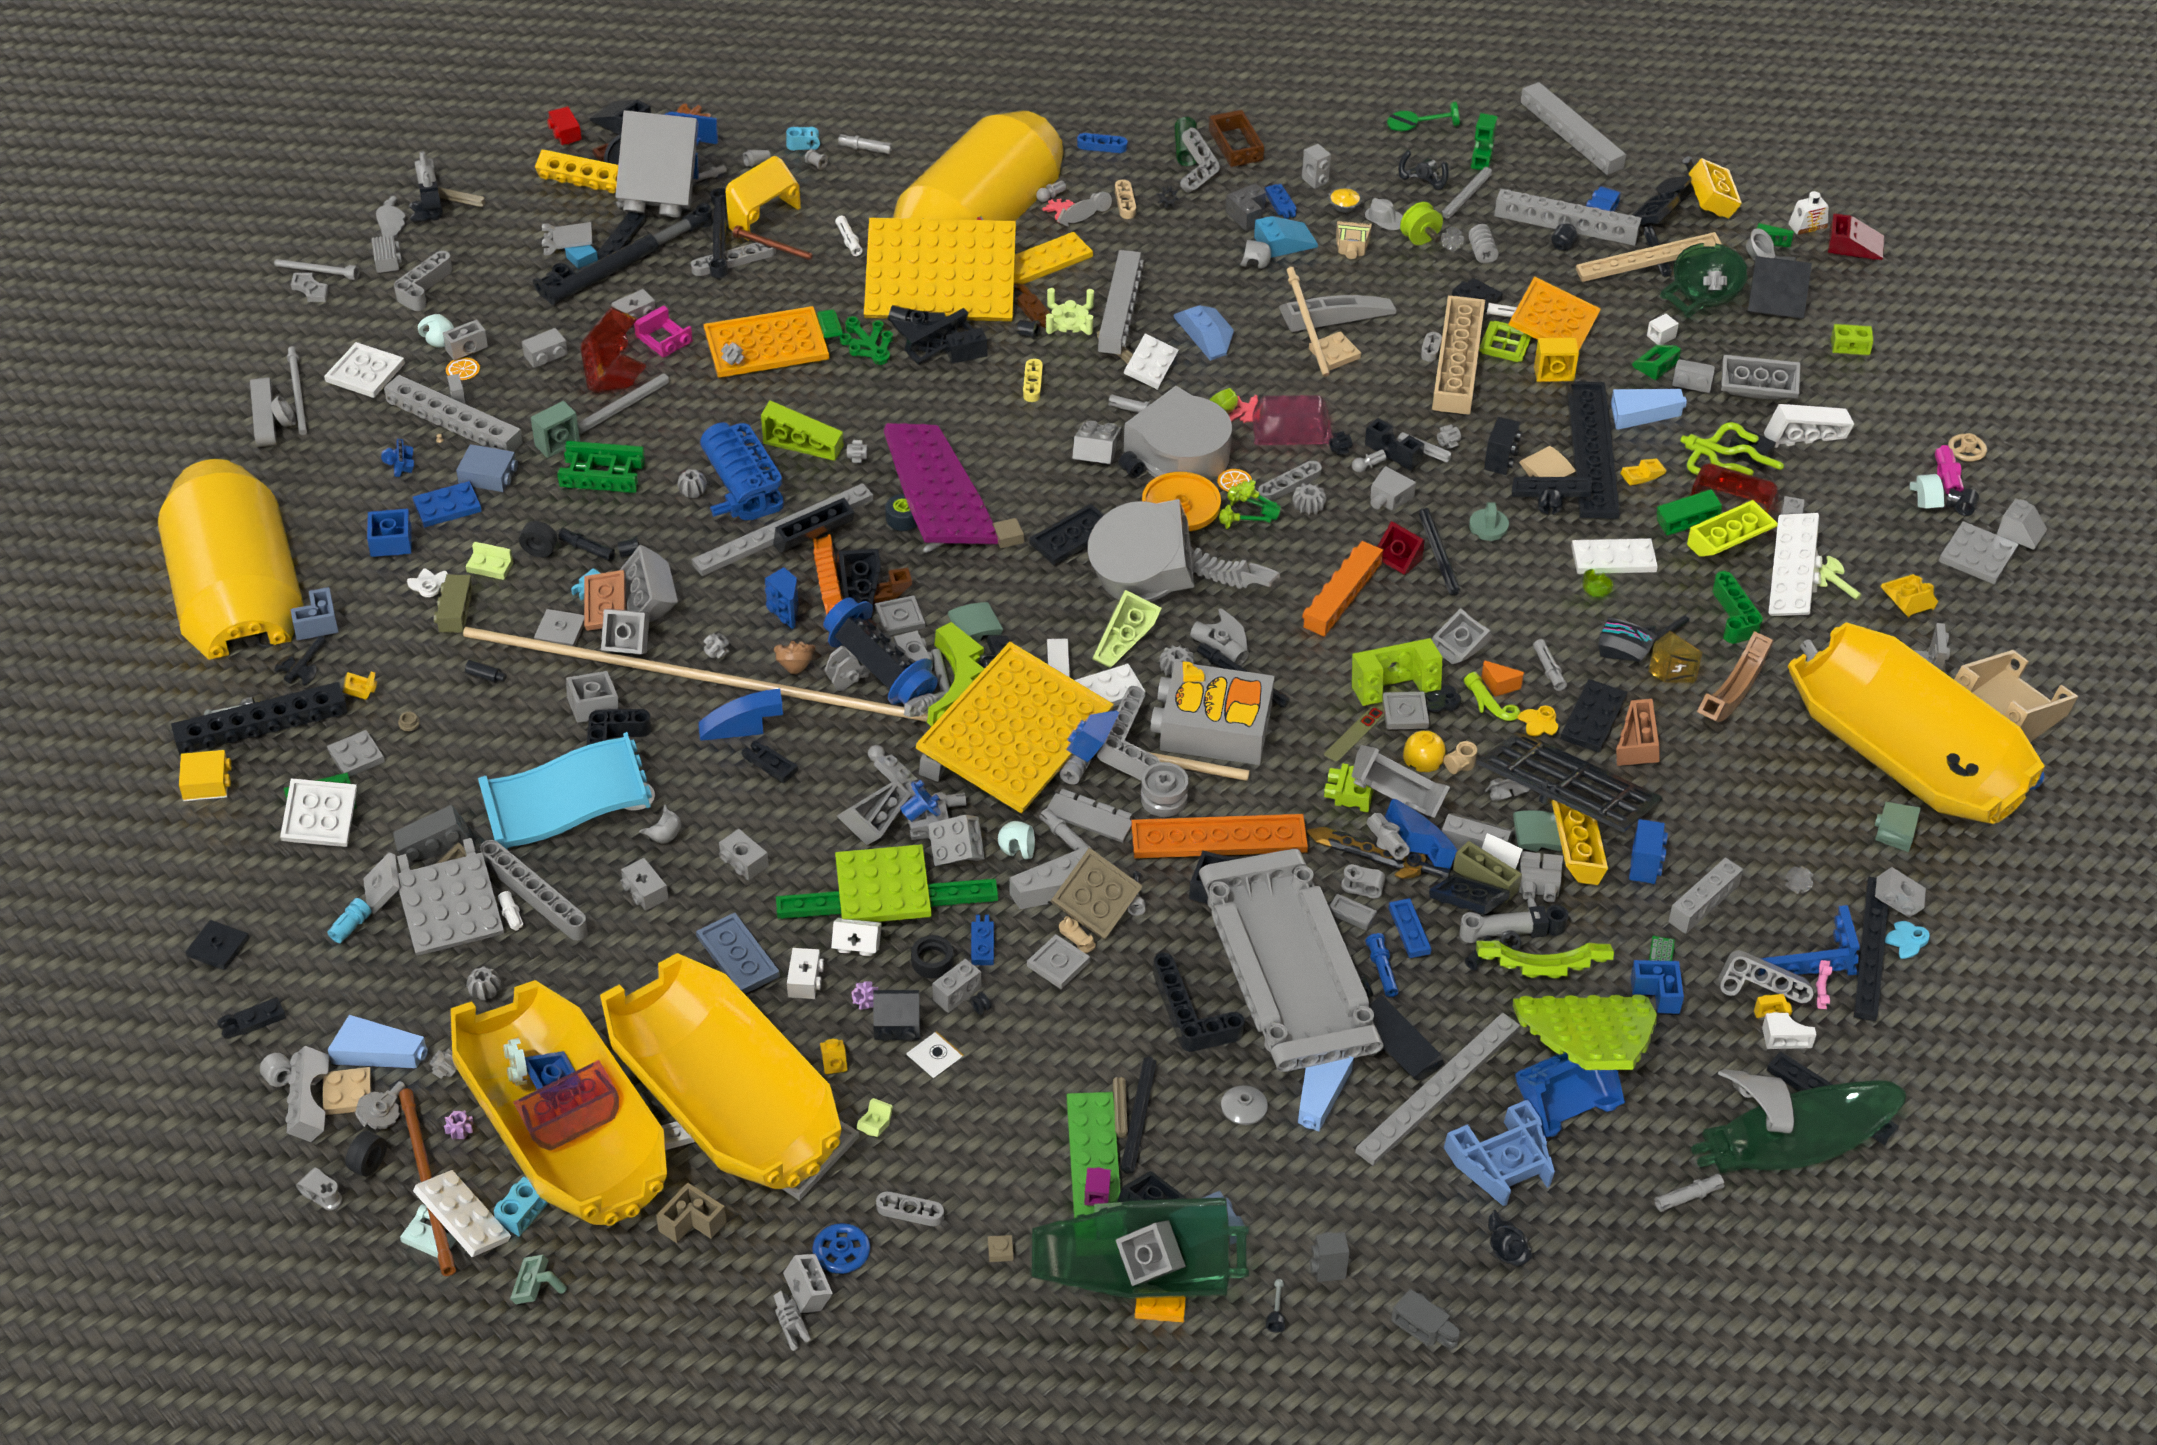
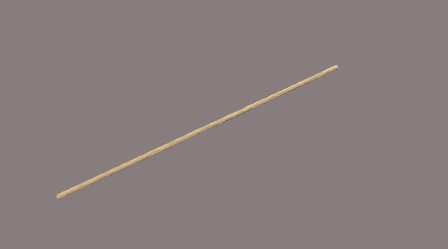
(757, 685)

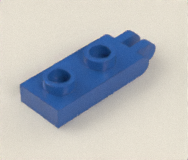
(1281, 201)
(982, 942)

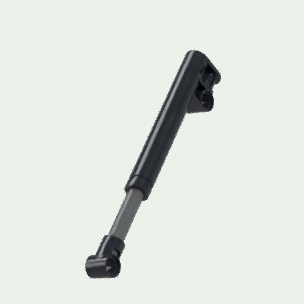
(564, 282)

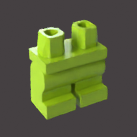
(1345, 791)

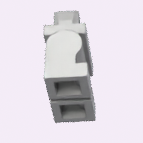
(1541, 880)

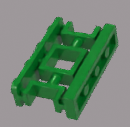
(601, 455)

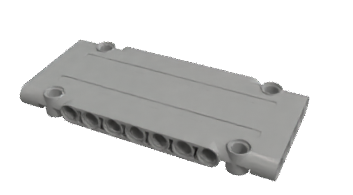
(1290, 960)

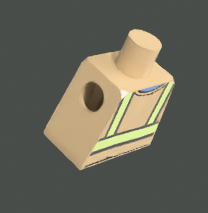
(1352, 238)

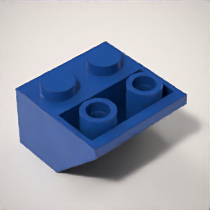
(782, 596)

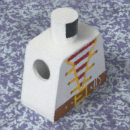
(1809, 214)

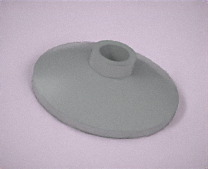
(1244, 1112)

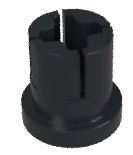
(1029, 328)
(628, 547)

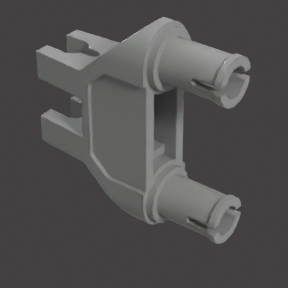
(920, 826)

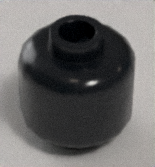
(1564, 236)

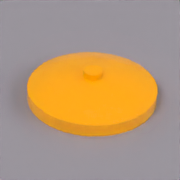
(1196, 493)

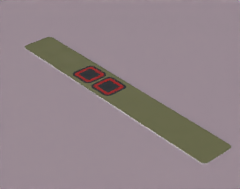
(1357, 730)

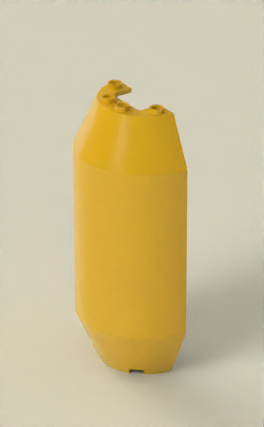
(988, 171)
(227, 557)
(1913, 715)
(725, 1073)
(596, 1175)

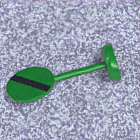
(1407, 120)

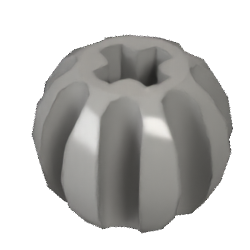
(692, 483)
(483, 983)

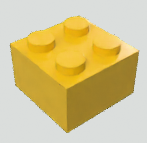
(1556, 359)

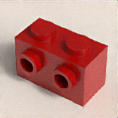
(564, 125)

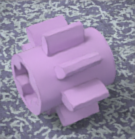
(863, 995)
(458, 1124)

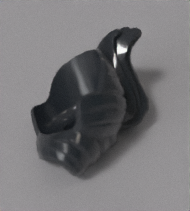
(1508, 1241)

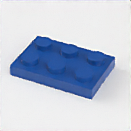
(446, 504)

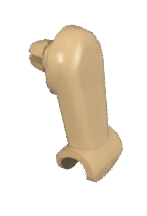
(1072, 931)

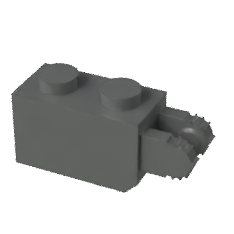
(1425, 1320)

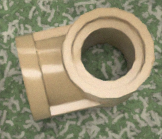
(1462, 758)

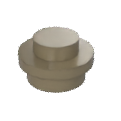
(409, 721)

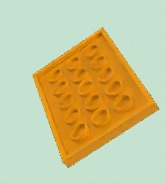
(768, 341)

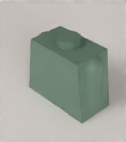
(1897, 825)

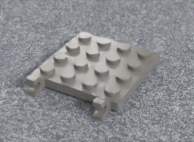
(449, 902)

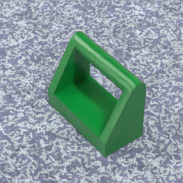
(1655, 369)

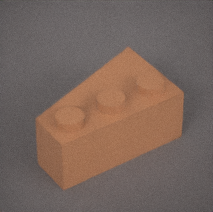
(1639, 737)

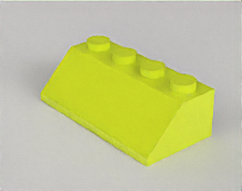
(1729, 529)

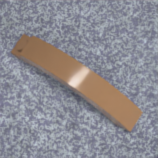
(1728, 697)

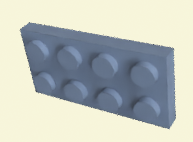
(737, 953)

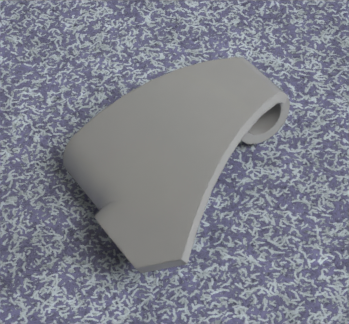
(1769, 1093)

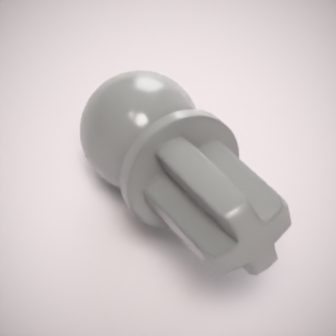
(1044, 194)
(1361, 464)

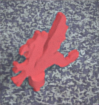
(1057, 206)
(1244, 408)

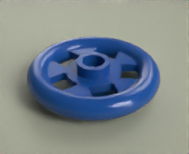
(840, 1266)

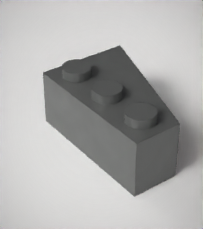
(432, 835)

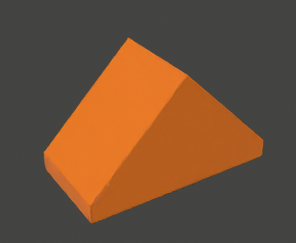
(1501, 678)

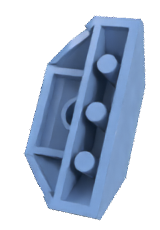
(1207, 330)

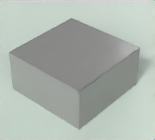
(456, 388)

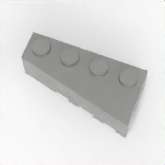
(1042, 882)

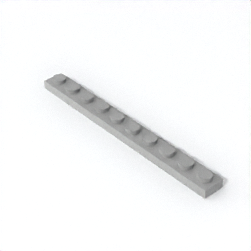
(764, 536)
(1437, 1089)

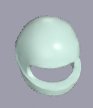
(437, 325)
(1016, 837)

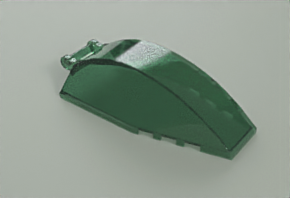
(1087, 1257)

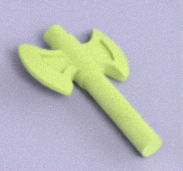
(1829, 571)

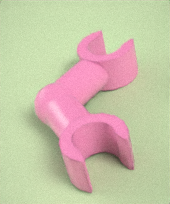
(1824, 971)

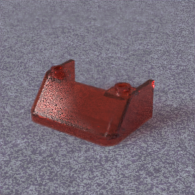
(601, 356)
(1737, 484)

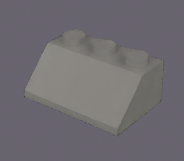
(1464, 829)

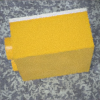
(204, 775)

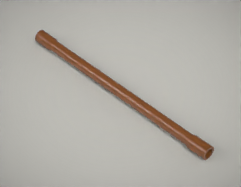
(408, 1105)

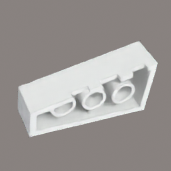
(1807, 424)

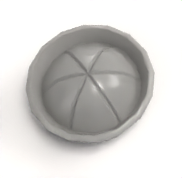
(283, 412)

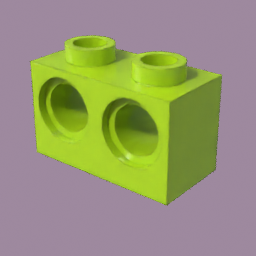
(1852, 339)

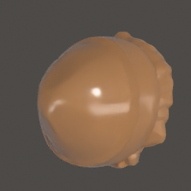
(794, 656)

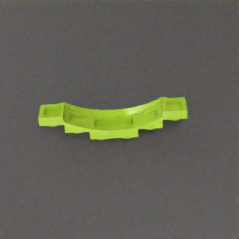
(1551, 965)

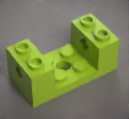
(1415, 662)

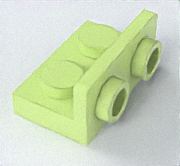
(490, 561)

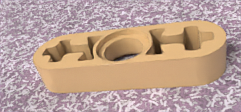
(1123, 204)

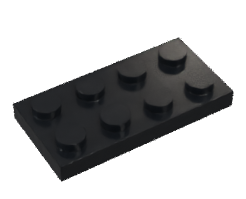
(1067, 535)
(1594, 715)

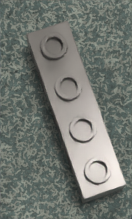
(1705, 895)

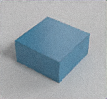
(581, 255)

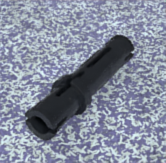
(578, 541)

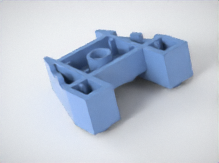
(1506, 1157)

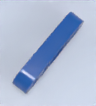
(1113, 144)

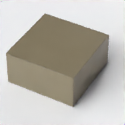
(1008, 533)

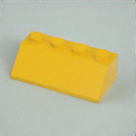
(1580, 844)

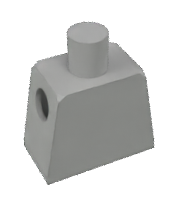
(1391, 489)

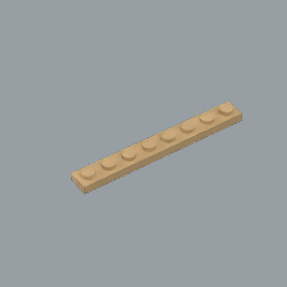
(1641, 258)

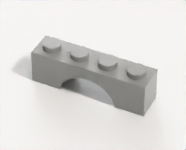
(304, 1116)

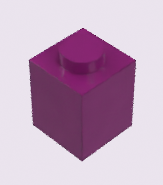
(1097, 1186)

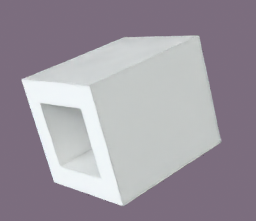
(1662, 329)

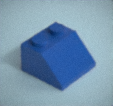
(1091, 734)

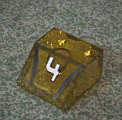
(1675, 660)

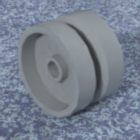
(1164, 789)

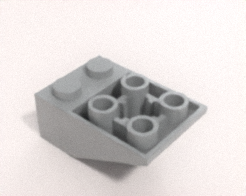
(1096, 442)

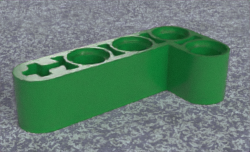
(1743, 614)

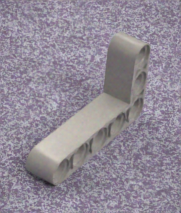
(1120, 753)

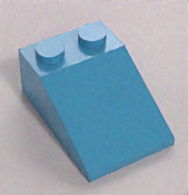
(1283, 235)

